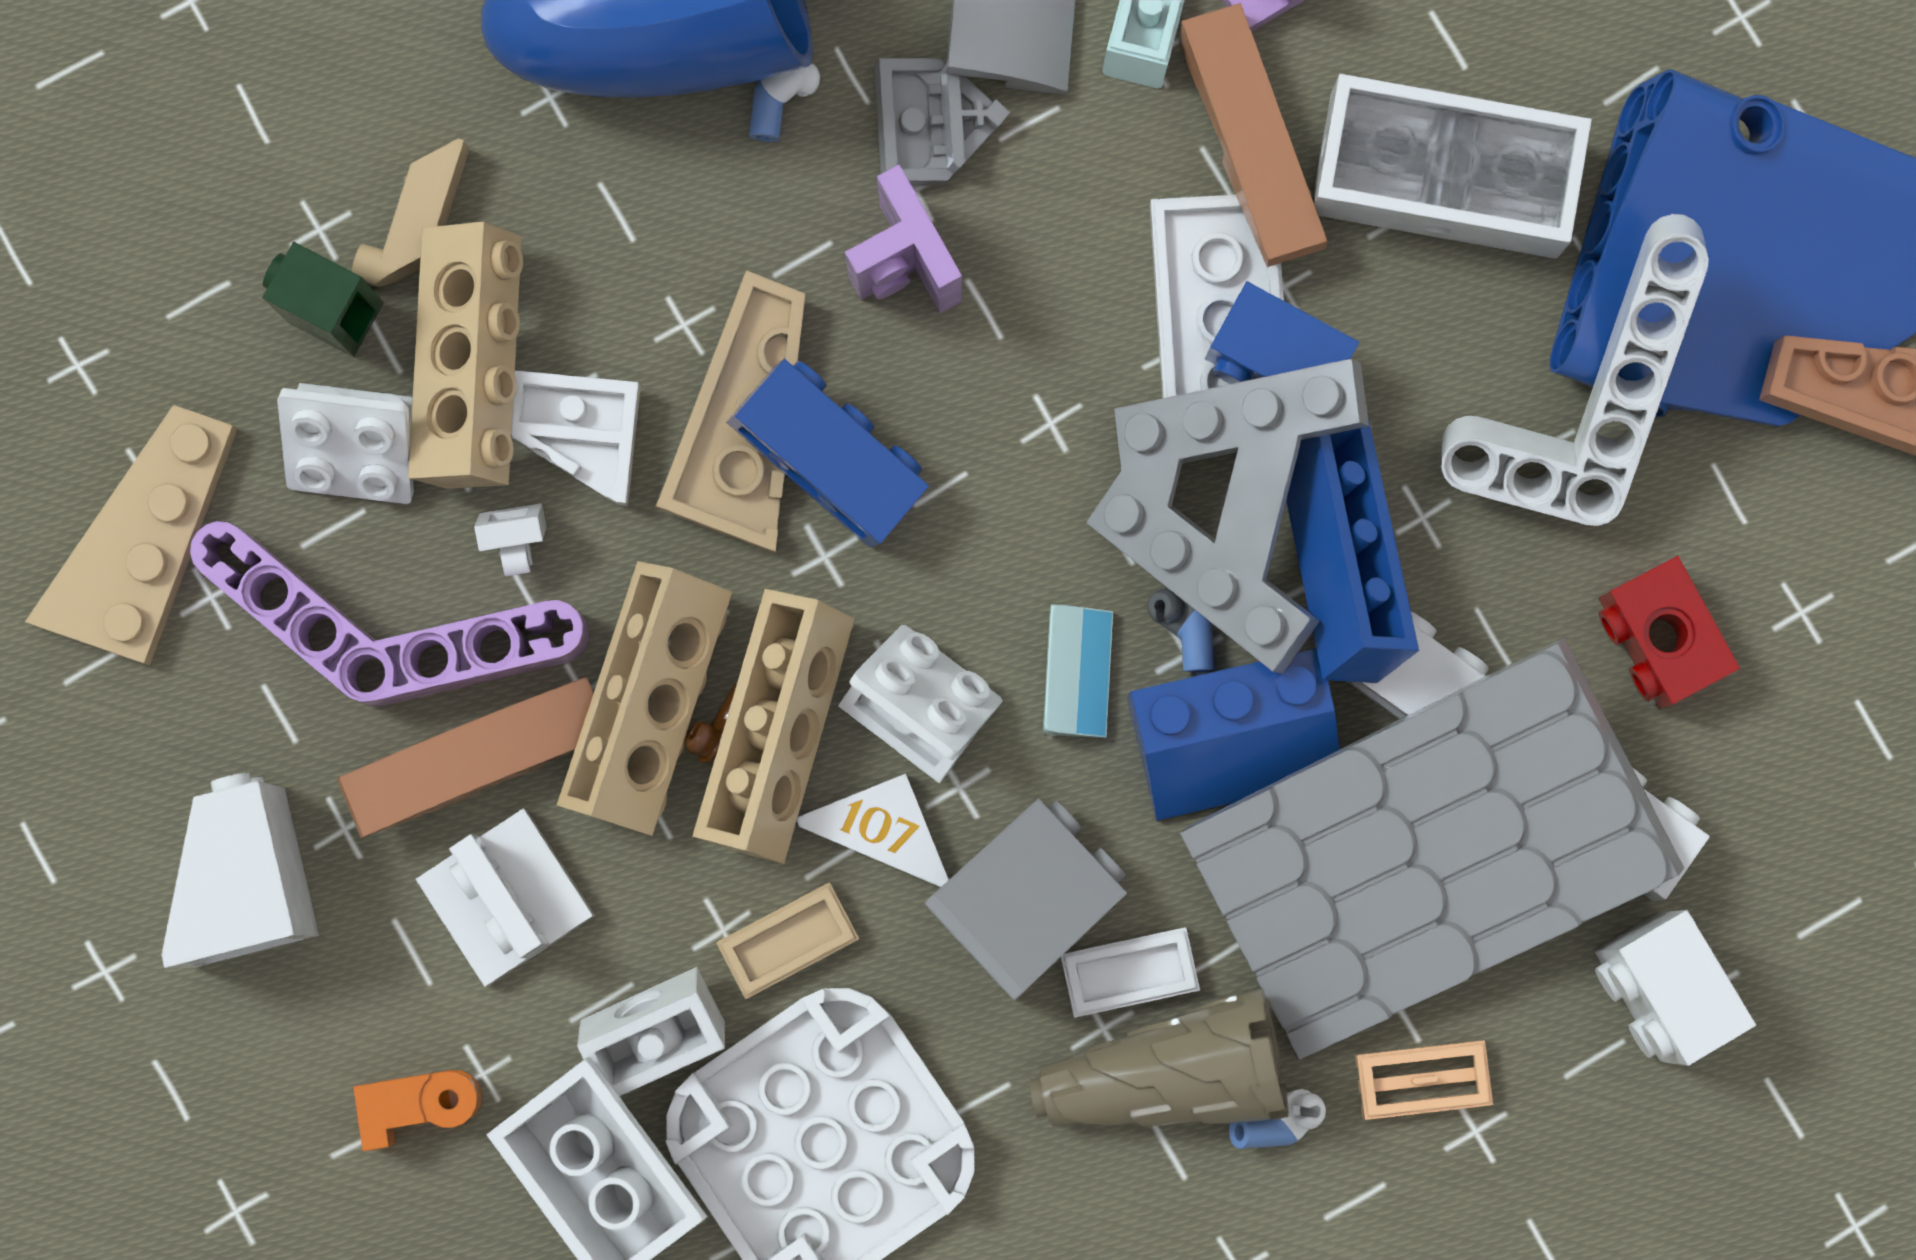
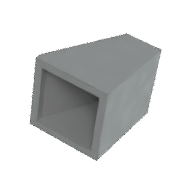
(1028, 896)

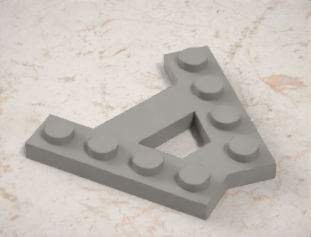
(1265, 427)

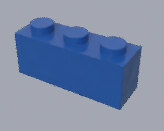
(829, 451)

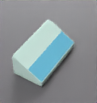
(1077, 671)

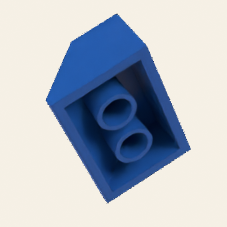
(1231, 732)

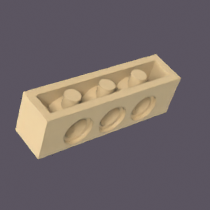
(465, 356)
(619, 715)
(774, 726)

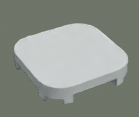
(821, 1135)

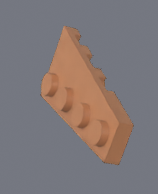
(1846, 387)

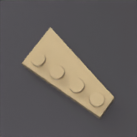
(715, 472)
(136, 551)

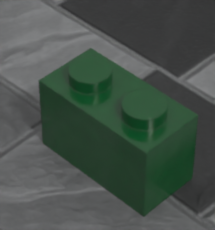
(321, 298)

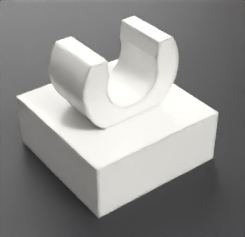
(512, 532)

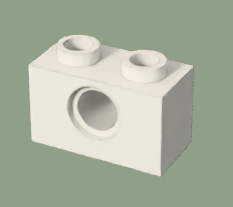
(653, 1032)

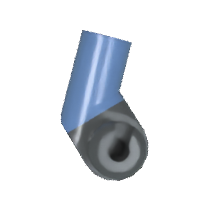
(1186, 624)

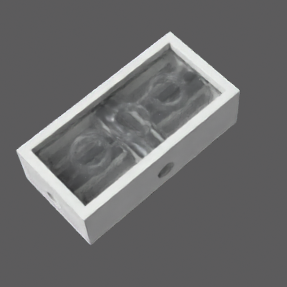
(1451, 166)

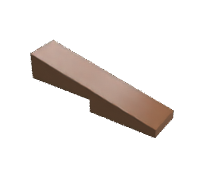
(1252, 134)

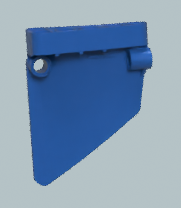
(1798, 229)

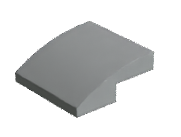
(1012, 42)

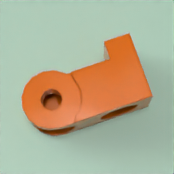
(437, 1097)

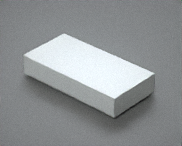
(1130, 972)

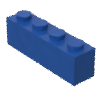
(1349, 558)

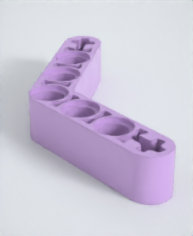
(398, 653)

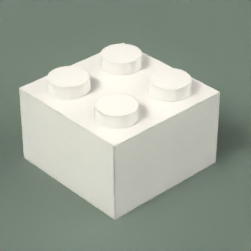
(1672, 989)

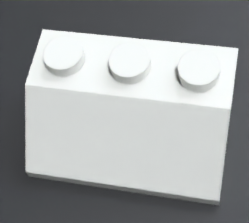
(596, 1170)

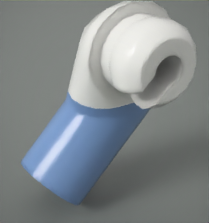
(772, 95)
(1305, 1113)

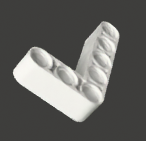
(1610, 400)

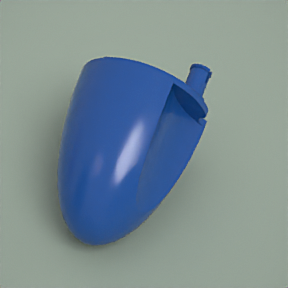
(647, 44)

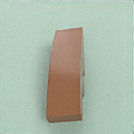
(466, 759)

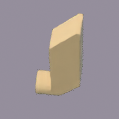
(422, 204)

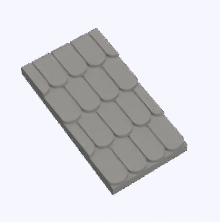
(1433, 849)

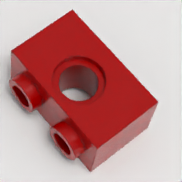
(1700, 649)

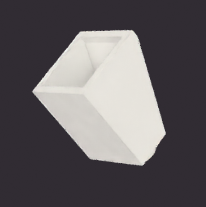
(238, 877)

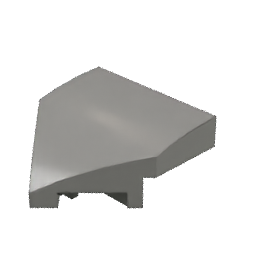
(929, 118)

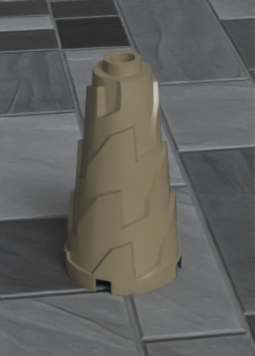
(1188, 1069)

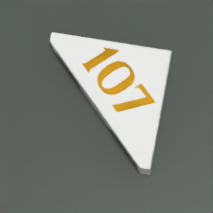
(883, 826)

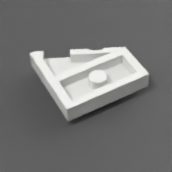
(580, 427)

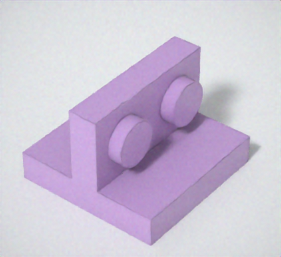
(908, 246)

